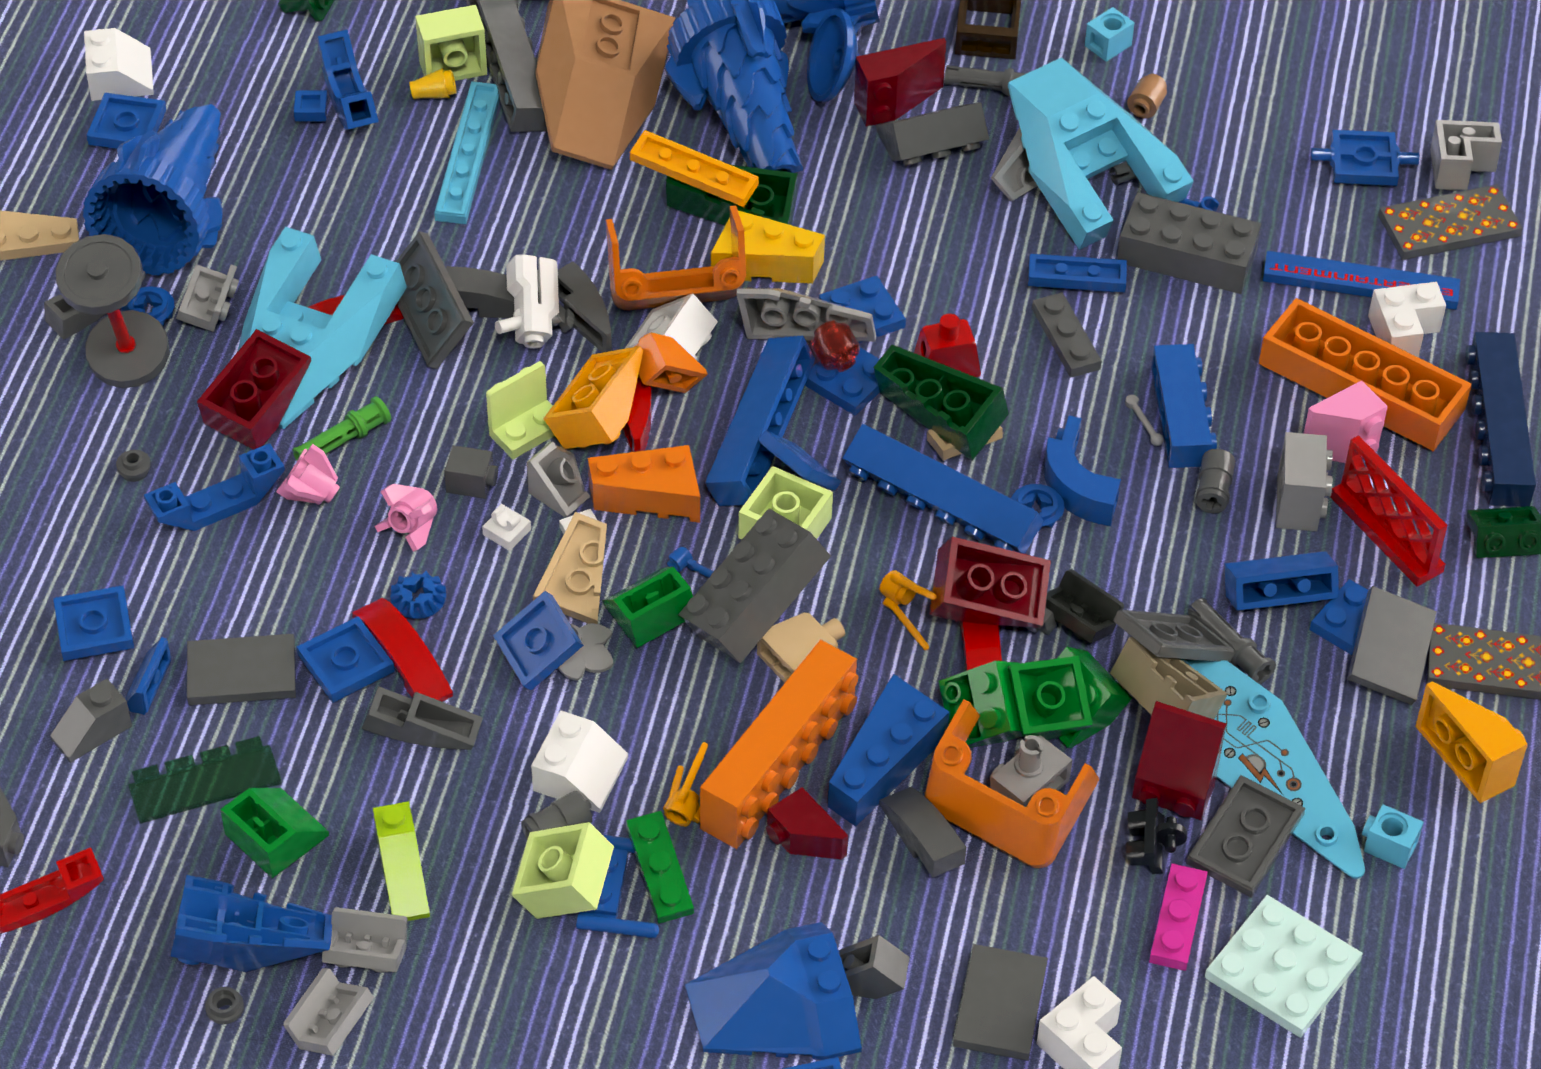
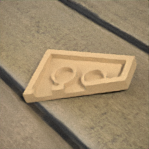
(35, 234)
(577, 569)

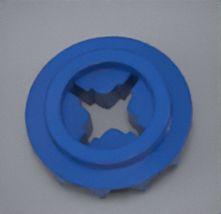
(159, 299)
(1047, 498)
(426, 603)

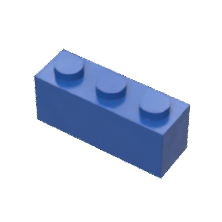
(1281, 580)

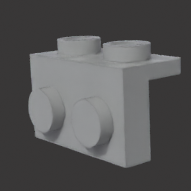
(206, 297)
(366, 940)
(326, 1013)

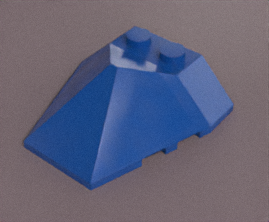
(243, 931)
(778, 999)

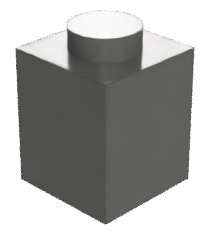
(470, 472)

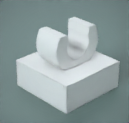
(506, 527)

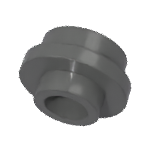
(133, 465)
(220, 997)

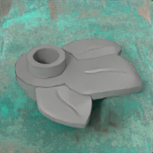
(592, 656)

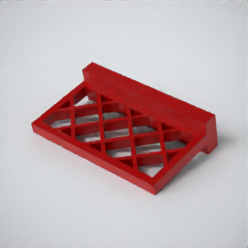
(1390, 529)

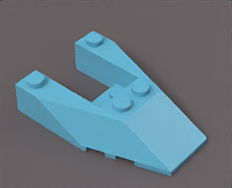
(1079, 132)
(329, 340)

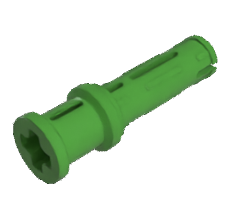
(355, 425)

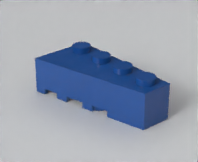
(886, 750)

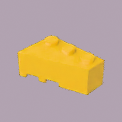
(774, 250)

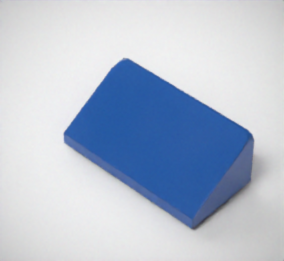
(149, 677)

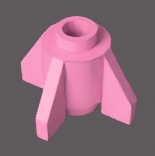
(310, 478)
(410, 513)

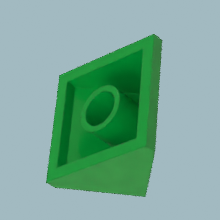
(1050, 697)

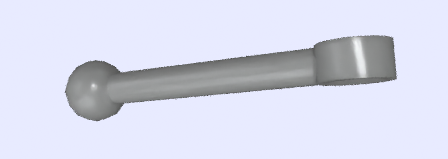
(1132, 403)

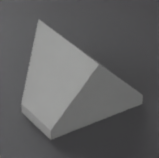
(556, 479)

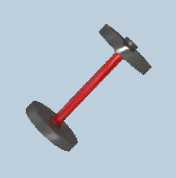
(100, 278)

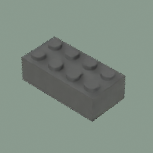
(1189, 242)
(754, 585)

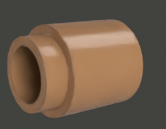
(1147, 96)

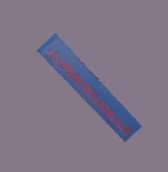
(1349, 277)

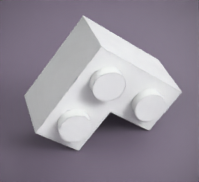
(1407, 313)
(1078, 1029)

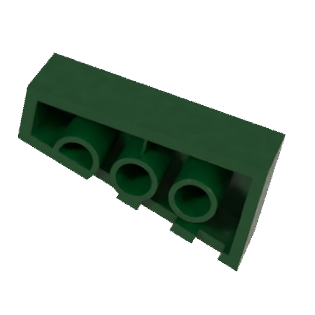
(772, 198)
(942, 398)

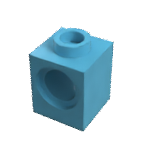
(1109, 34)
(1404, 839)

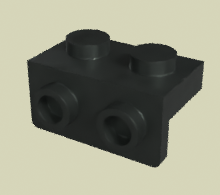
(1083, 607)

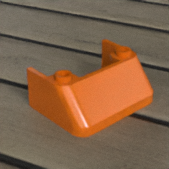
(639, 290)
(1026, 833)

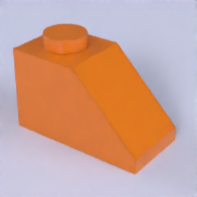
(668, 364)

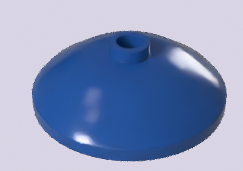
(831, 56)

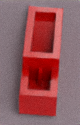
(639, 423)

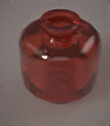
(835, 346)

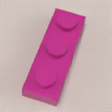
(1178, 917)

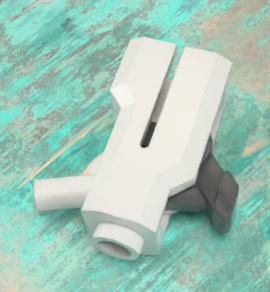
(534, 301)

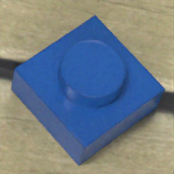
(310, 105)

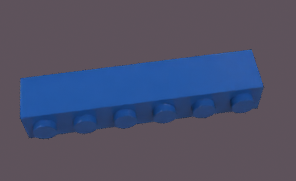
(764, 406)
(941, 490)

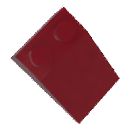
(897, 80)
(254, 390)
(989, 585)
(1179, 760)

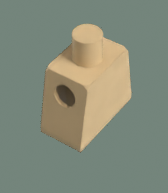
(793, 639)

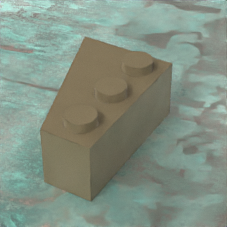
(1165, 681)

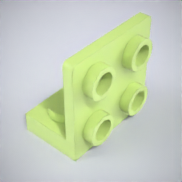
(518, 411)

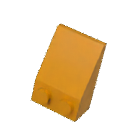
(596, 400)
(1471, 741)

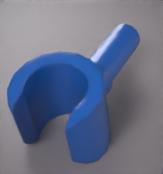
(1206, 203)
(683, 558)

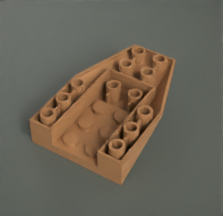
(599, 75)

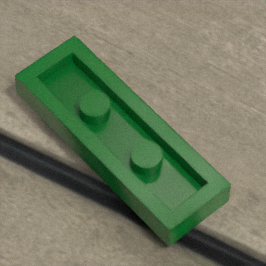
(659, 867)

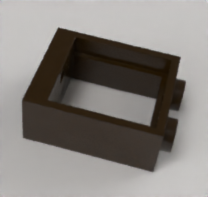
(988, 40)

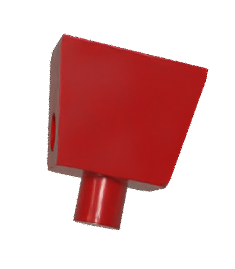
(950, 344)

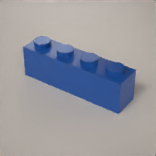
(1182, 404)

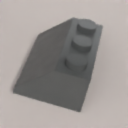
(934, 133)

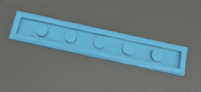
(467, 153)

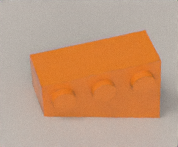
(646, 482)

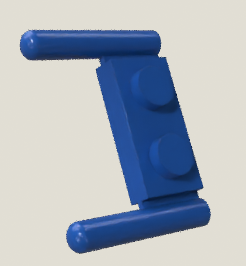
(605, 917)

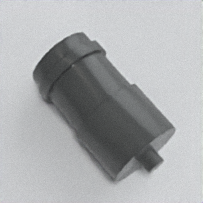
(1215, 480)
(565, 811)

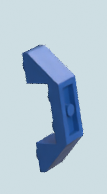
(258, 474)

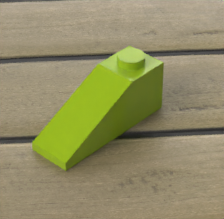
(401, 861)

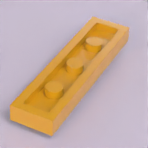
(694, 168)

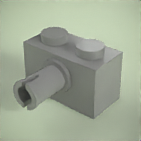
(1032, 768)

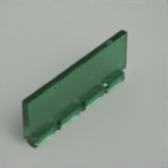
(194, 786)

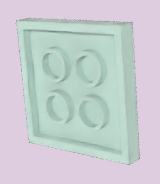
(1283, 965)

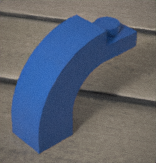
(348, 95)
(1083, 492)

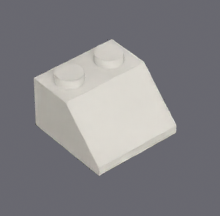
(117, 64)
(681, 319)
(578, 759)

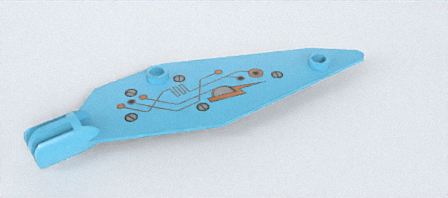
(1271, 751)

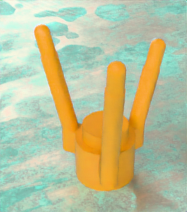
(902, 590)
(683, 803)

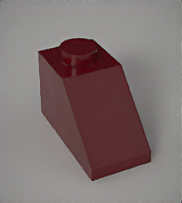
(805, 828)

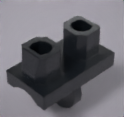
(1159, 834)

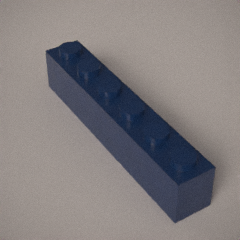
(1501, 419)

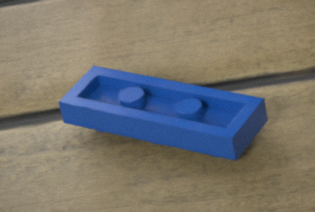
(1077, 273)

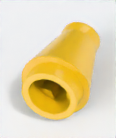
(434, 85)

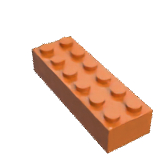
(1334, 355)
(778, 744)

